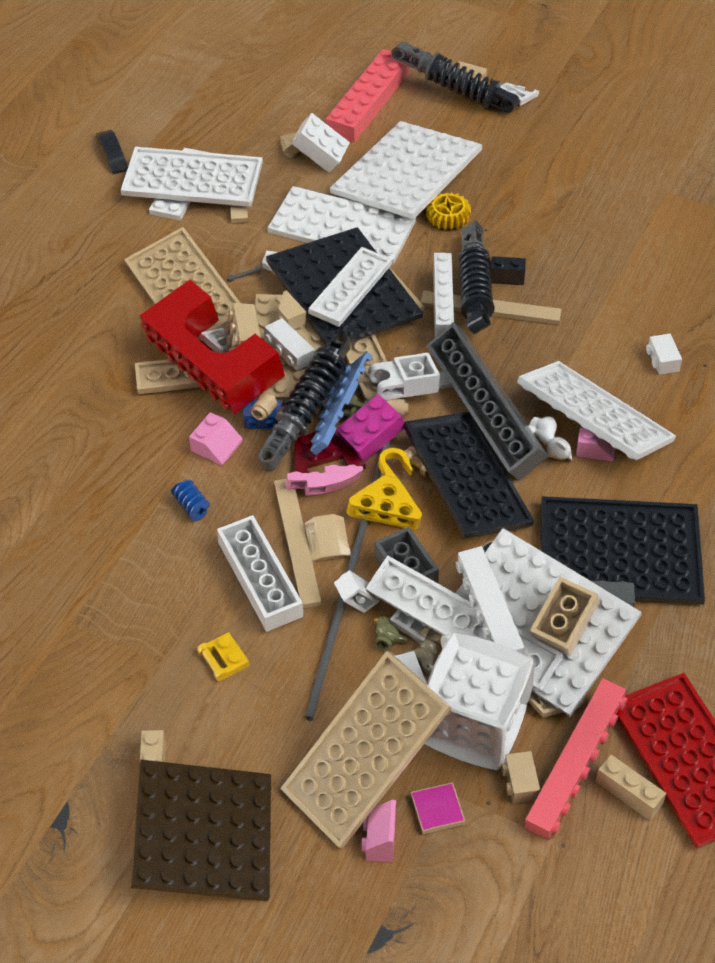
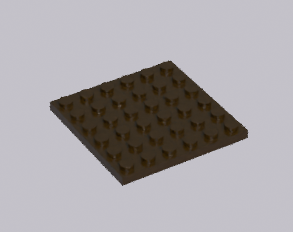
(202, 831)

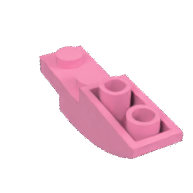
(331, 479)

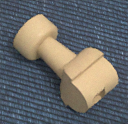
(415, 460)

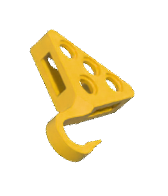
(387, 496)

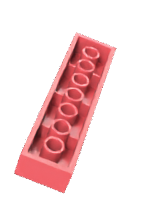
(367, 96)

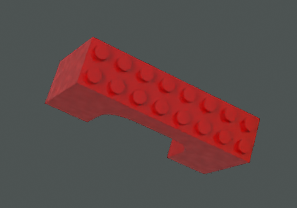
(229, 377)

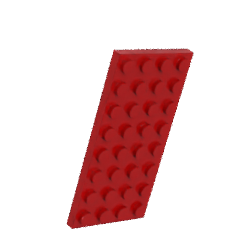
(678, 748)

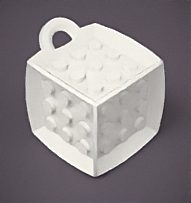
(487, 696)

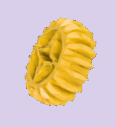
(448, 211)

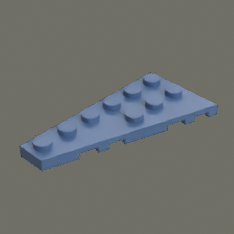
(338, 397)

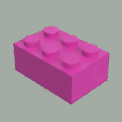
(371, 427)

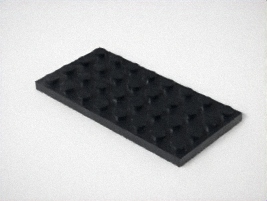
(468, 475)

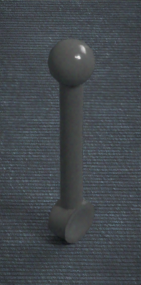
(230, 278)

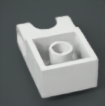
(405, 376)

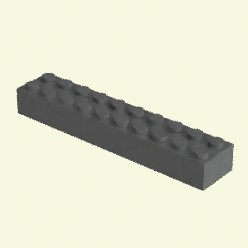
(487, 401)

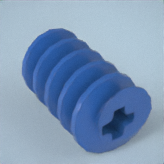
(191, 499)

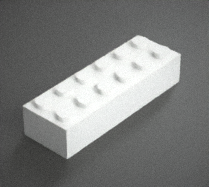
(260, 573)

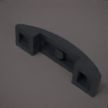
(113, 151)

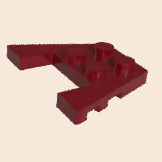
(334, 451)

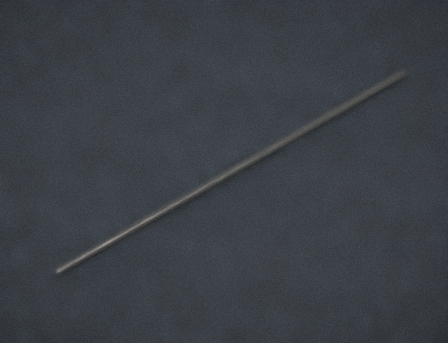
(339, 609)

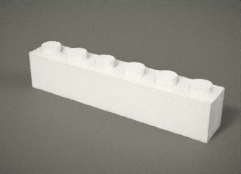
(442, 292)
(488, 599)

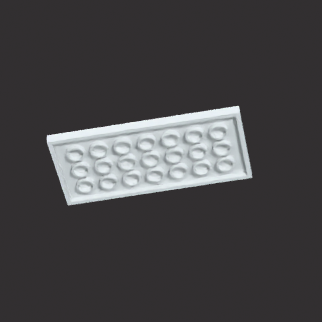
(192, 176)
(315, 215)
(596, 410)

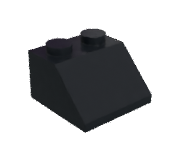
(508, 270)

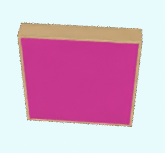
(437, 808)

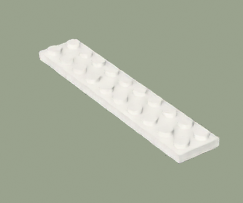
(448, 612)

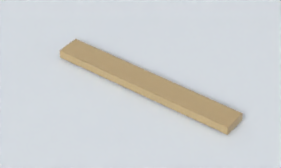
(507, 309)
(297, 545)

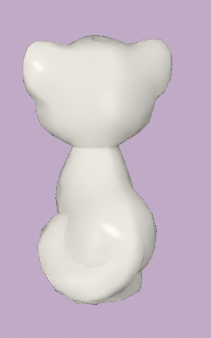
(544, 431)

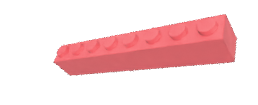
(575, 759)

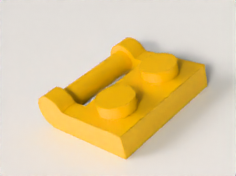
(228, 652)

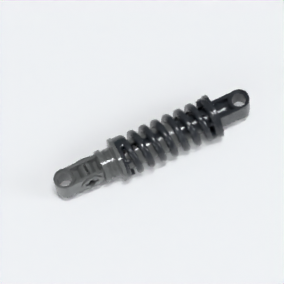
(442, 71)
(475, 279)
(305, 399)

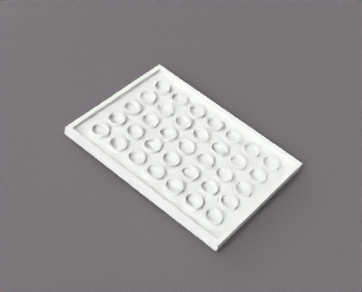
(406, 169)
(526, 582)

